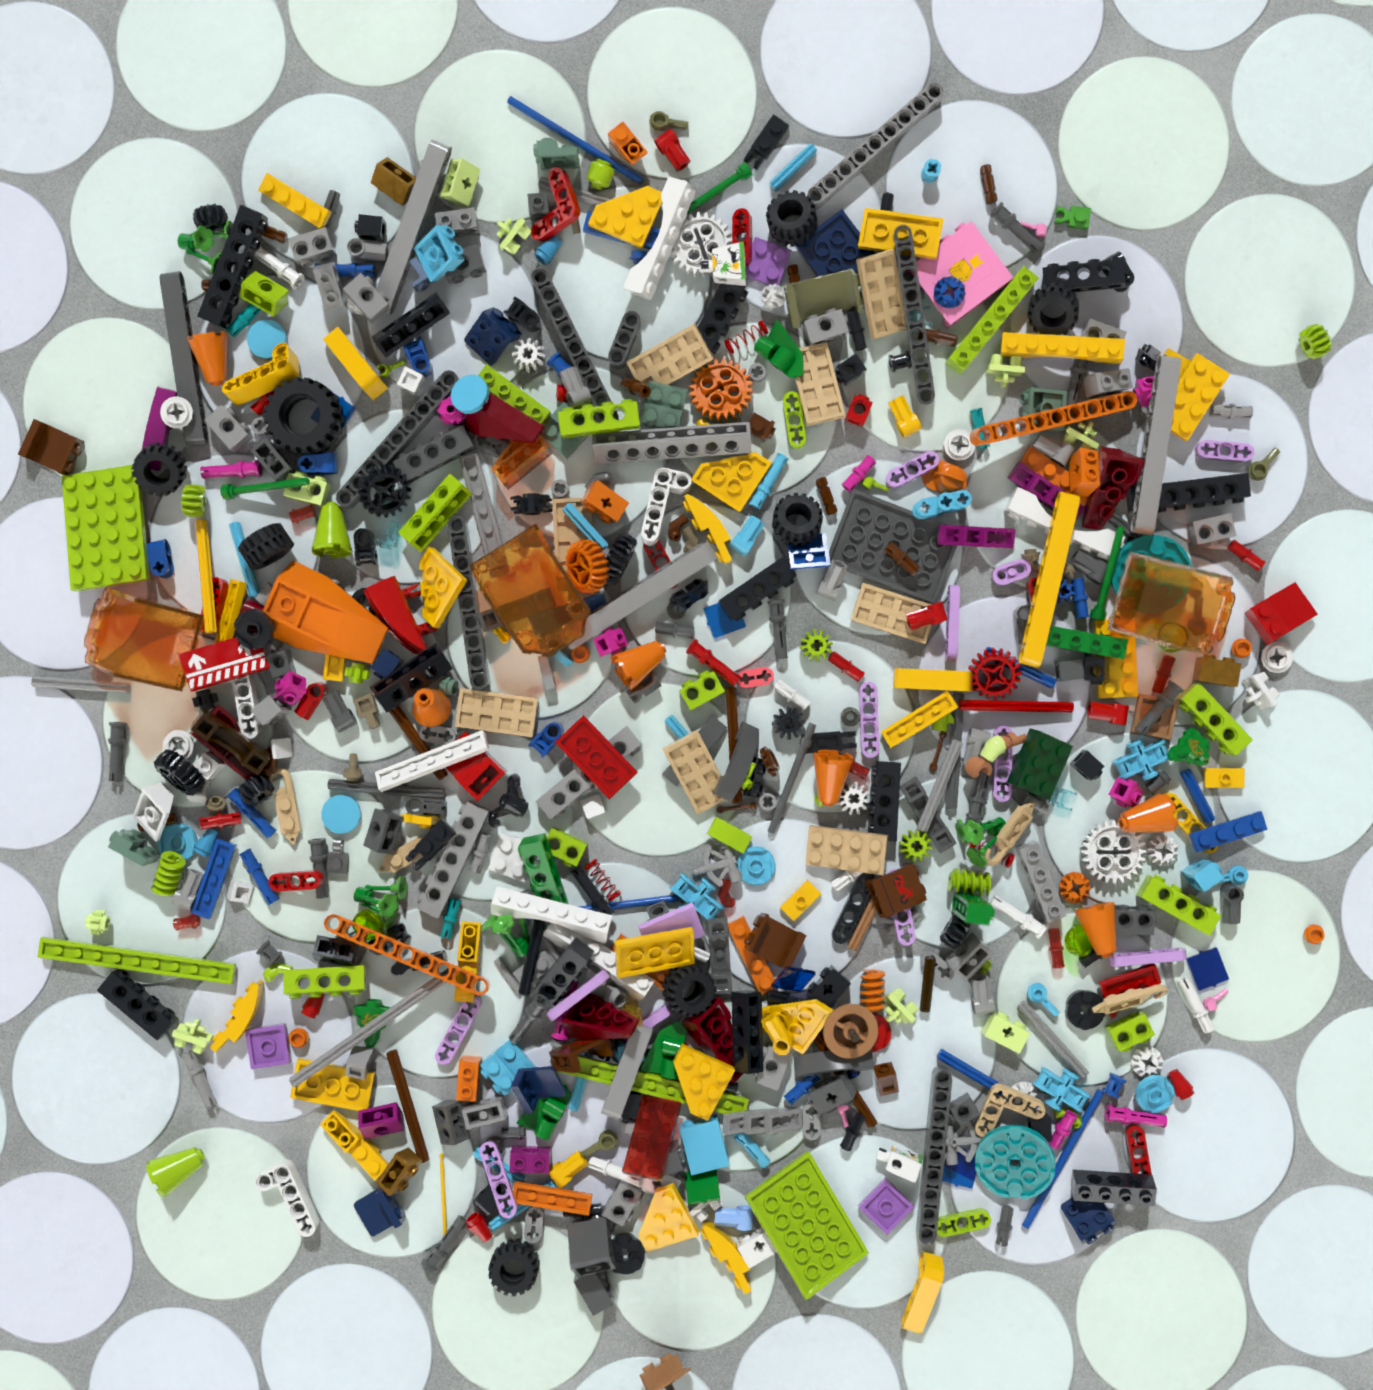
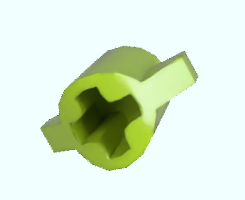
(942, 724)

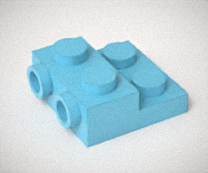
(439, 252)
(503, 1066)

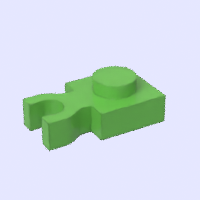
(1076, 217)

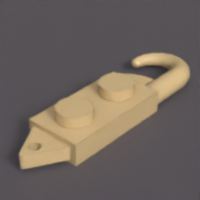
(287, 807)
(1011, 832)
(397, 860)
(1129, 999)

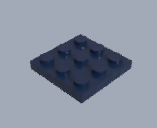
(833, 246)

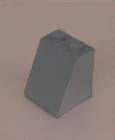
(590, 1246)

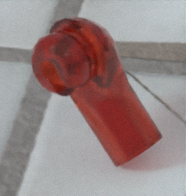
(724, 895)

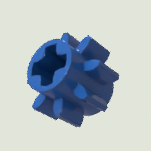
(1067, 588)

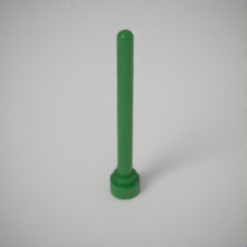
(742, 172)
(230, 491)
(1099, 610)

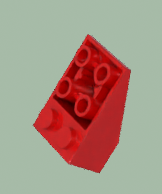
(477, 773)

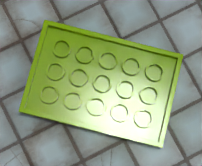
(104, 529)
(806, 1225)

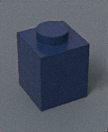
(386, 663)

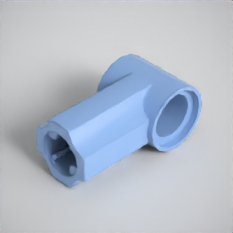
(738, 1217)

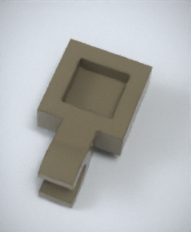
(366, 707)

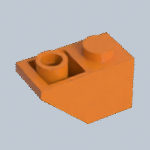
(626, 144)

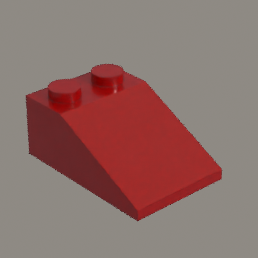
(1280, 613)

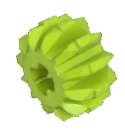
(1315, 341)
(194, 500)
(821, 650)
(910, 852)

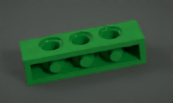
(1087, 642)
(539, 846)
(972, 908)

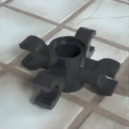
(531, 504)

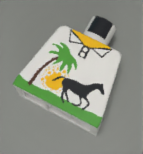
(727, 264)
(907, 1167)

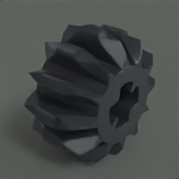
(211, 217)
(795, 721)
(256, 789)
(954, 932)

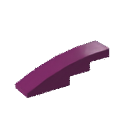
(156, 429)
(1037, 485)
(976, 536)

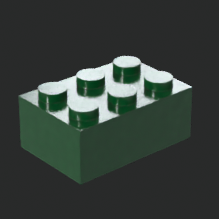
(1040, 764)

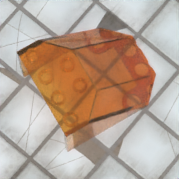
(532, 593)
(1172, 604)
(140, 638)

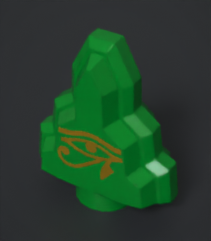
(1190, 748)
(368, 1012)

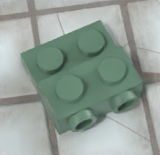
(550, 156)
(1040, 400)
(663, 406)
(553, 436)
(130, 845)

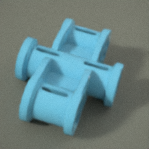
(943, 504)
(1141, 759)
(691, 892)
(1061, 1089)

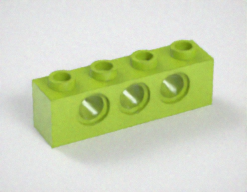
(514, 396)
(609, 424)
(435, 513)
(1237, 739)
(1204, 922)
(293, 978)

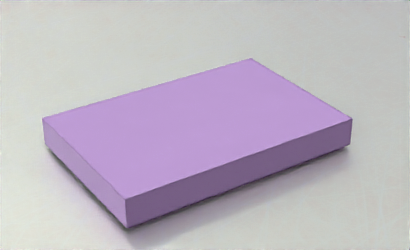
(676, 919)

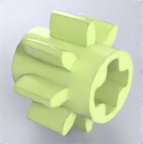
(97, 922)

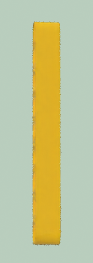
(1049, 579)

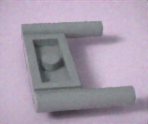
(544, 962)

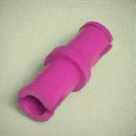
(858, 473)
(1063, 1129)

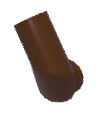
(675, 527)
(271, 767)

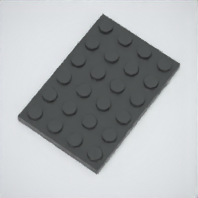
(871, 526)

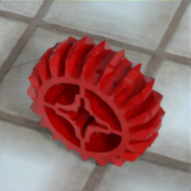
(1001, 678)

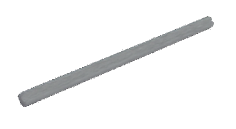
(367, 1030)

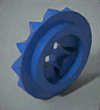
(946, 300)

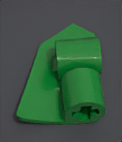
(781, 351)
(664, 1051)
(546, 1115)

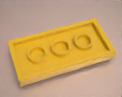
(879, 229)
(1195, 394)
(1122, 672)
(654, 952)
(334, 1088)

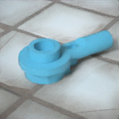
(1237, 875)
(1038, 993)

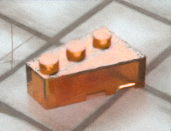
(520, 460)

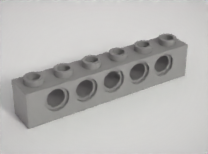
(547, 801)
(426, 901)

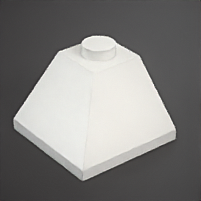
(154, 809)

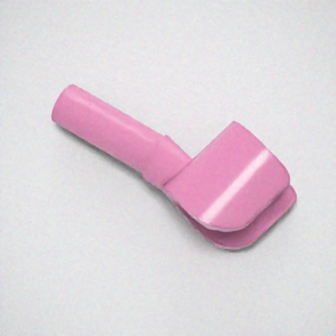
(1040, 229)
(1210, 1002)
(842, 1109)

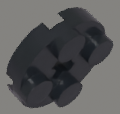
(256, 618)
(1073, 1009)
(633, 1245)

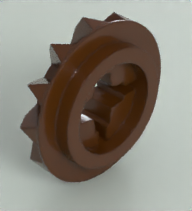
(769, 761)

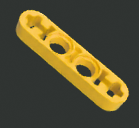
(1189, 821)

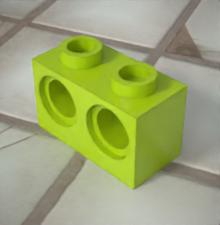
(703, 694)
(566, 842)
(1128, 1026)

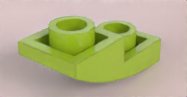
(729, 835)

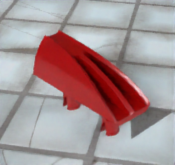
(392, 610)

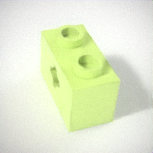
(460, 182)
(994, 1030)

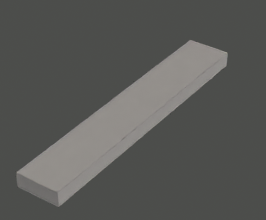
(481, 502)

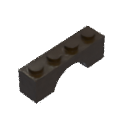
(245, 750)

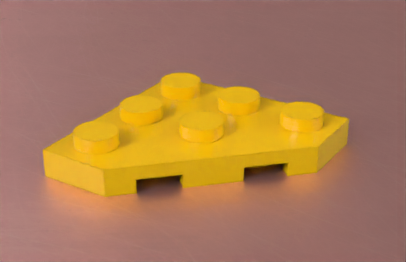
(628, 216)
(732, 478)
(439, 586)
(802, 1019)
(701, 1079)
(667, 1220)

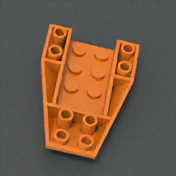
(321, 616)

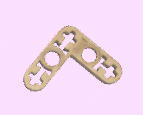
(1000, 1102)

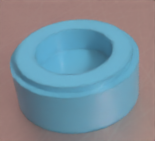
(564, 658)

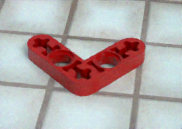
(561, 211)

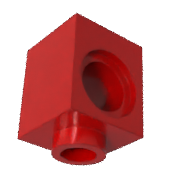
(855, 418)

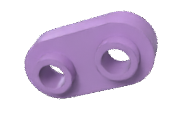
(1010, 572)

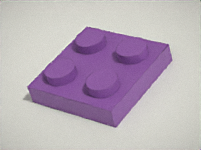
(767, 262)
(268, 1046)
(886, 1206)

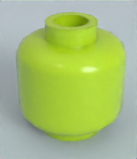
(600, 174)

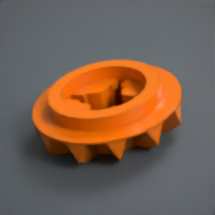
(1066, 885)

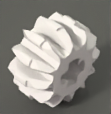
(528, 347)
(860, 798)

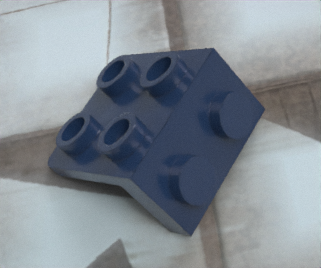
(491, 335)
(536, 1083)
(379, 1211)
(1088, 1219)

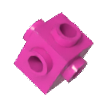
(1143, 390)
(455, 417)
(614, 640)
(290, 688)
(1126, 792)

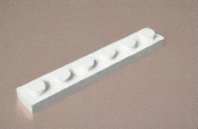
(432, 761)

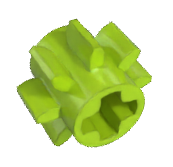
(357, 673)

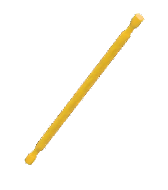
(443, 1194)

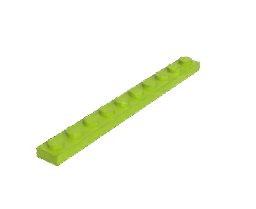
(136, 960)
(652, 1084)

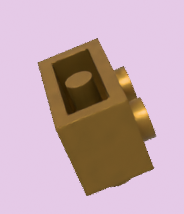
(393, 180)
(1215, 671)
(399, 1171)

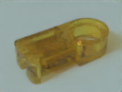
(633, 1009)

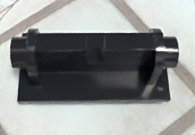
(1148, 356)
(696, 590)
(756, 778)
(396, 932)

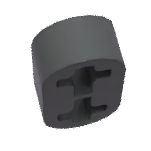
(489, 449)

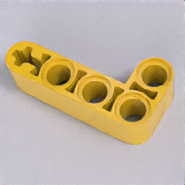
(355, 363)
(263, 378)
(933, 679)
(924, 1292)

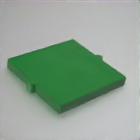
(702, 1187)

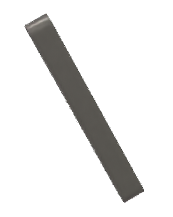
(906, 286)
(571, 340)
(183, 359)
(402, 430)
(471, 592)
(937, 1163)

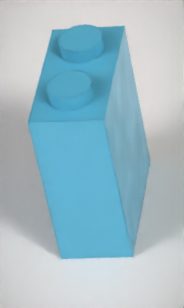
(704, 1144)

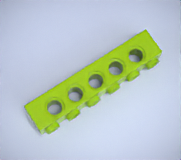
(991, 320)

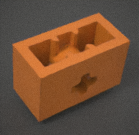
(1084, 472)
(613, 503)
(468, 1078)

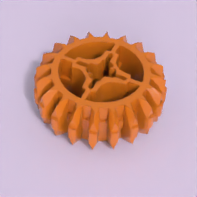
(587, 566)

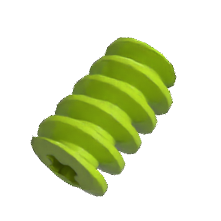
(168, 873)
(969, 881)

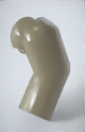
(692, 539)

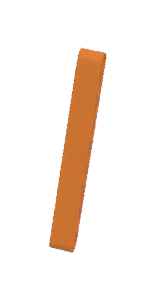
(1045, 421)
(399, 947)

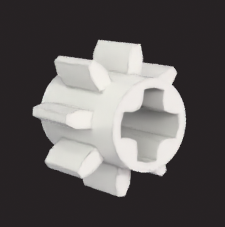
(773, 296)

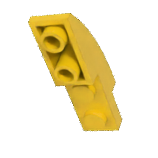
(706, 520)
(468, 957)
(243, 1015)
(352, 1141)
(726, 1250)

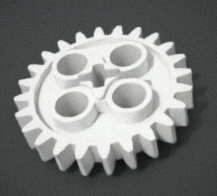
(684, 250)
(1112, 869)

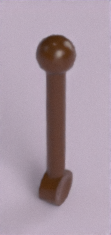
(933, 766)
(720, 809)

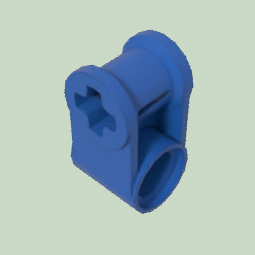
(417, 354)
(321, 464)
(158, 555)
(544, 740)

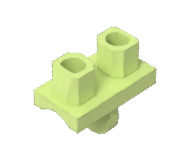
(518, 228)
(1013, 369)
(1073, 434)
(896, 1010)
(194, 1034)

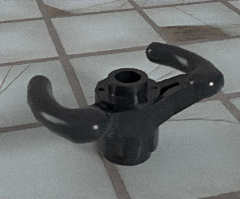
(509, 803)

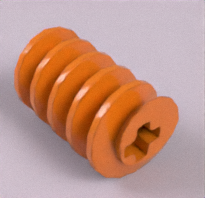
(873, 990)

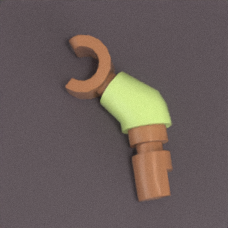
(991, 751)

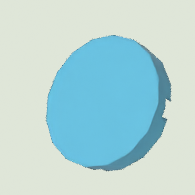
(264, 337)
(470, 394)
(341, 814)
(179, 839)
(756, 865)
(1154, 1093)

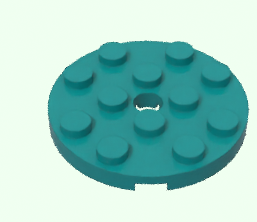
(1152, 546)
(1019, 1143)

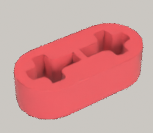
(756, 682)

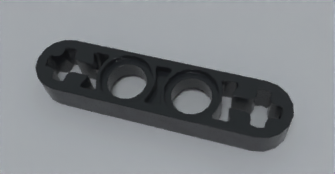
(850, 906)

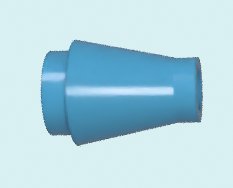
(547, 251)
(206, 843)

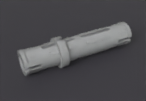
(199, 1078)

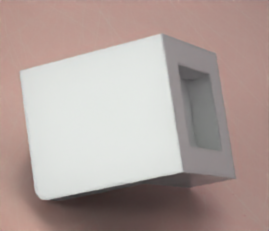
(410, 380)

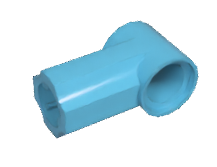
(745, 538)

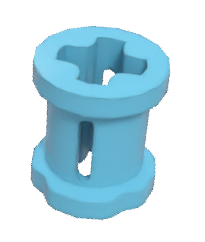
(931, 165)

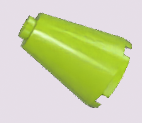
(331, 533)
(174, 1169)

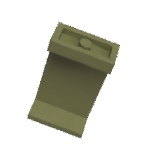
(823, 293)

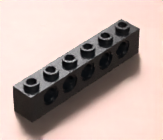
(237, 237)
(1238, 485)

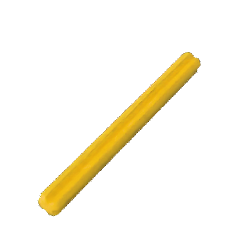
(206, 576)

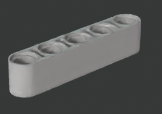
(626, 1072)

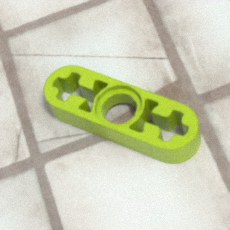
(787, 406)
(949, 1231)

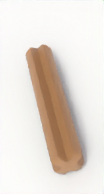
(862, 926)

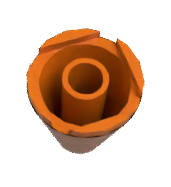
(211, 354)
(638, 662)
(431, 707)
(831, 774)
(1150, 816)
(1100, 927)

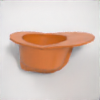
(945, 478)

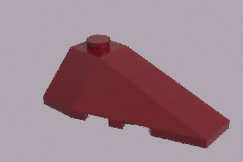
(503, 421)
(1117, 474)
(222, 753)
(597, 1020)
(714, 1033)

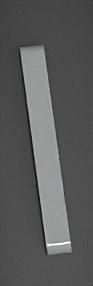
(881, 139)
(413, 221)
(1155, 445)
(646, 590)

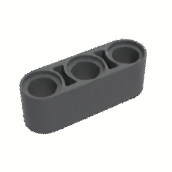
(624, 330)

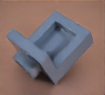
(423, 282)

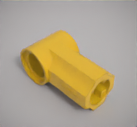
(907, 422)
(777, 1033)
(563, 1171)

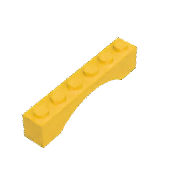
(1086, 348)

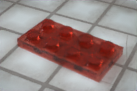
(652, 1138)

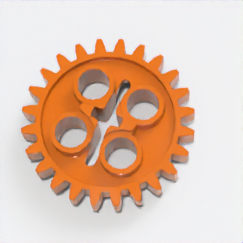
(728, 404)

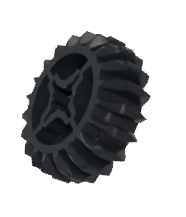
(381, 497)
(619, 557)
(179, 772)

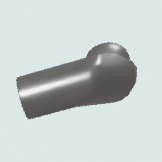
(603, 477)

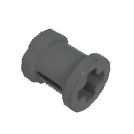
(269, 953)

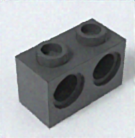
(1131, 924)
(450, 1122)

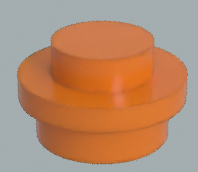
(1241, 648)
(580, 654)
(1314, 934)
(298, 1037)

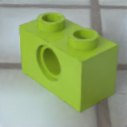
(264, 293)

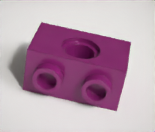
(380, 1120)
(530, 1159)

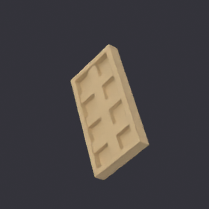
(882, 293)
(671, 358)
(819, 386)
(564, 529)
(888, 612)
(496, 712)
(694, 770)
(846, 849)

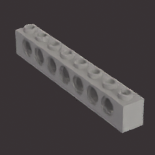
(672, 443)

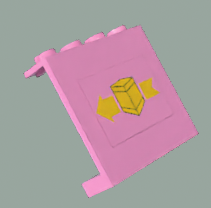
(971, 260)

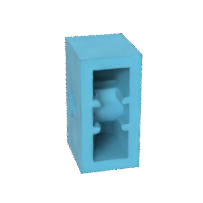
(1202, 874)

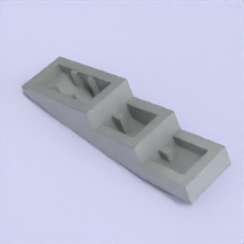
(762, 1120)

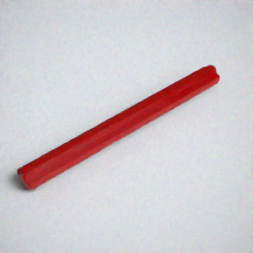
(1020, 706)

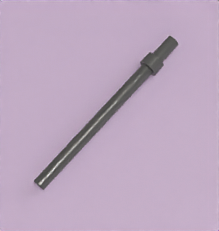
(805, 743)

